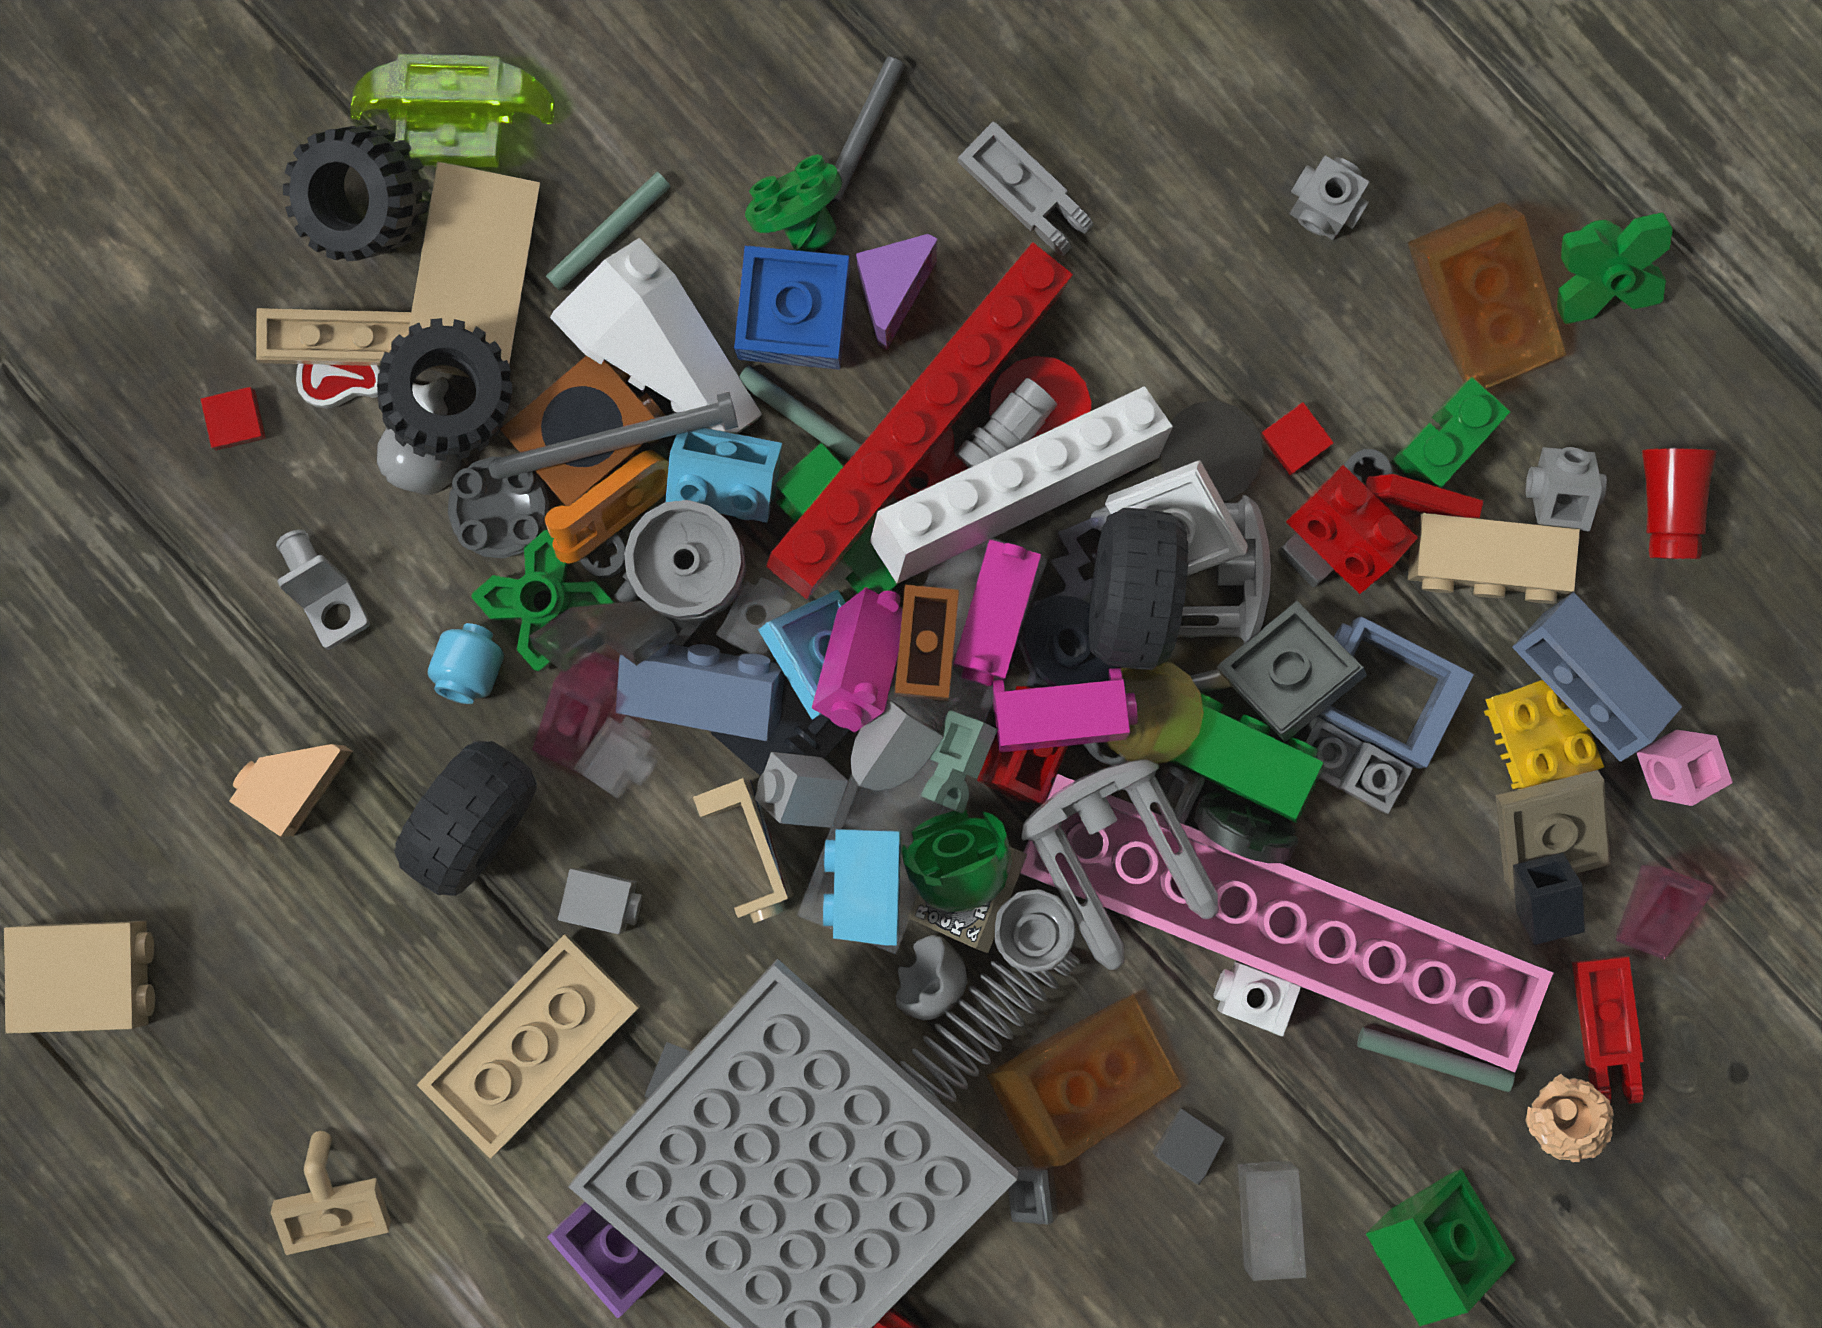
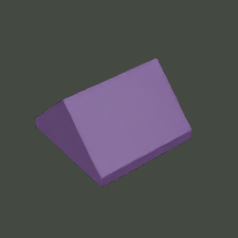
(893, 280)
(605, 1258)

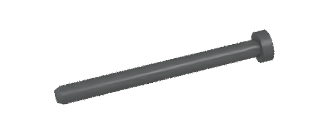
(617, 438)

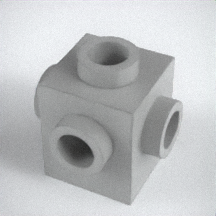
(1318, 210)
(1566, 488)

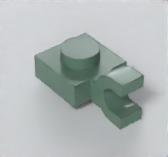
(958, 754)

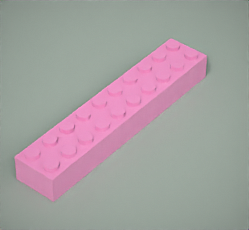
(1313, 935)

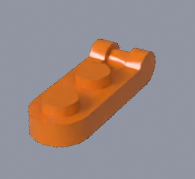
(607, 506)

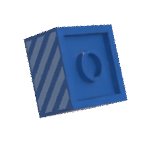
(792, 307)

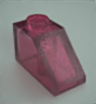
(577, 709)

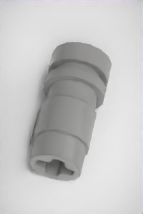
(1010, 424)

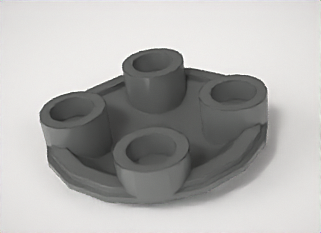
(496, 514)

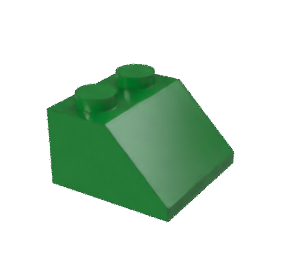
(1441, 1249)

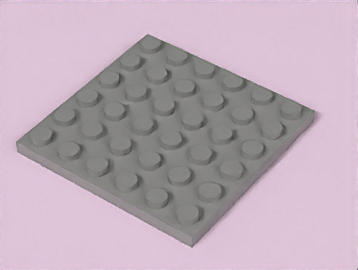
(793, 1169)

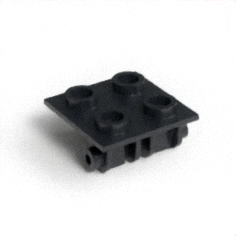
(793, 735)

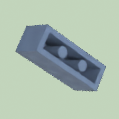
(1597, 677)
(704, 690)

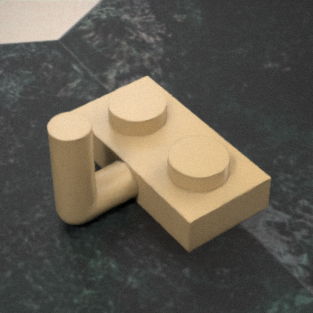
(328, 1213)

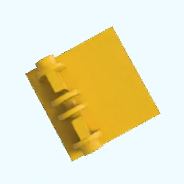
(1541, 736)

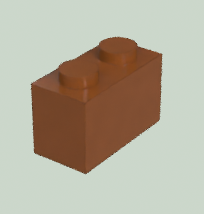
(926, 642)

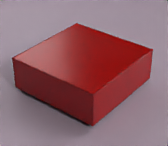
(233, 418)
(1296, 438)

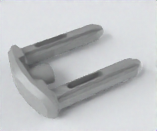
(1249, 570)
(1089, 799)

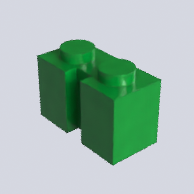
(1464, 425)

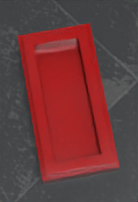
(1423, 497)

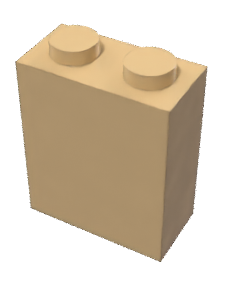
(77, 977)

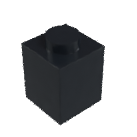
(1549, 898)

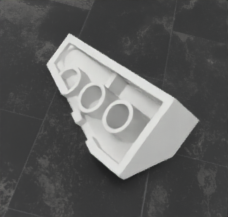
(650, 329)

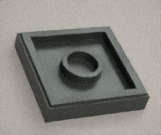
(1291, 671)

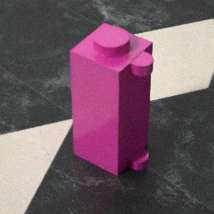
(996, 612)
(860, 659)
(1063, 714)

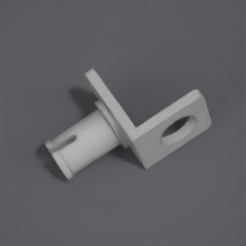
(318, 587)

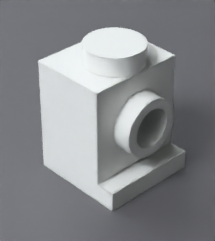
(1278, 1002)

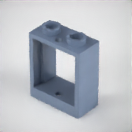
(1438, 710)

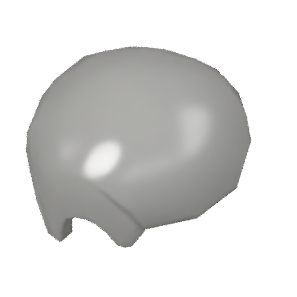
(412, 471)
(1034, 931)
(933, 981)

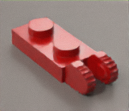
(1609, 1023)

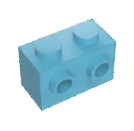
(725, 472)

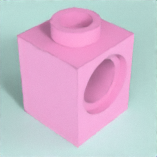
(1684, 767)

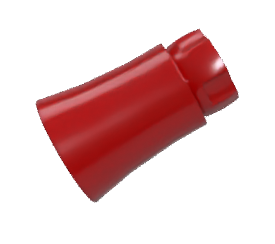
(1677, 500)

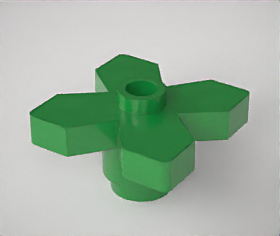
(1612, 264)
(517, 598)

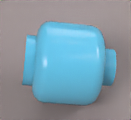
(465, 663)

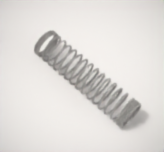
(1064, 967)

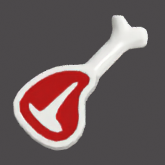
(336, 384)

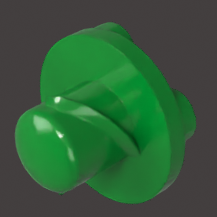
(797, 204)

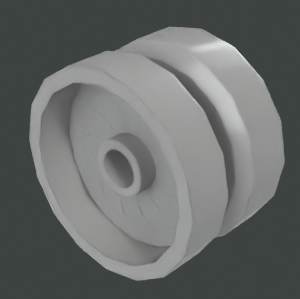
(654, 567)

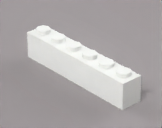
(1019, 484)

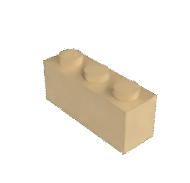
(1493, 557)

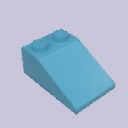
(864, 886)

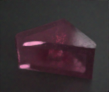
(1661, 909)

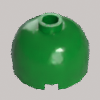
(958, 860)

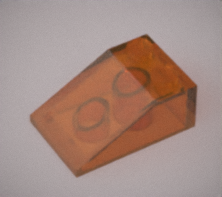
(1488, 295)
(1084, 1083)

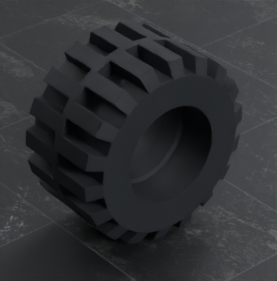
(321, 201)
(448, 347)

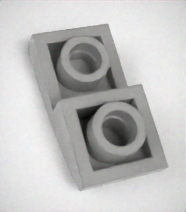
(1356, 766)

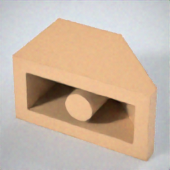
(287, 785)

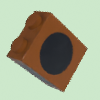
(580, 404)

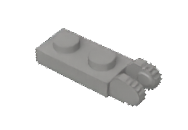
(1022, 185)

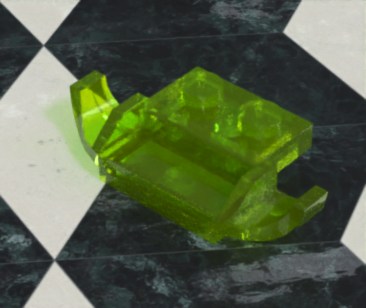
(451, 104)

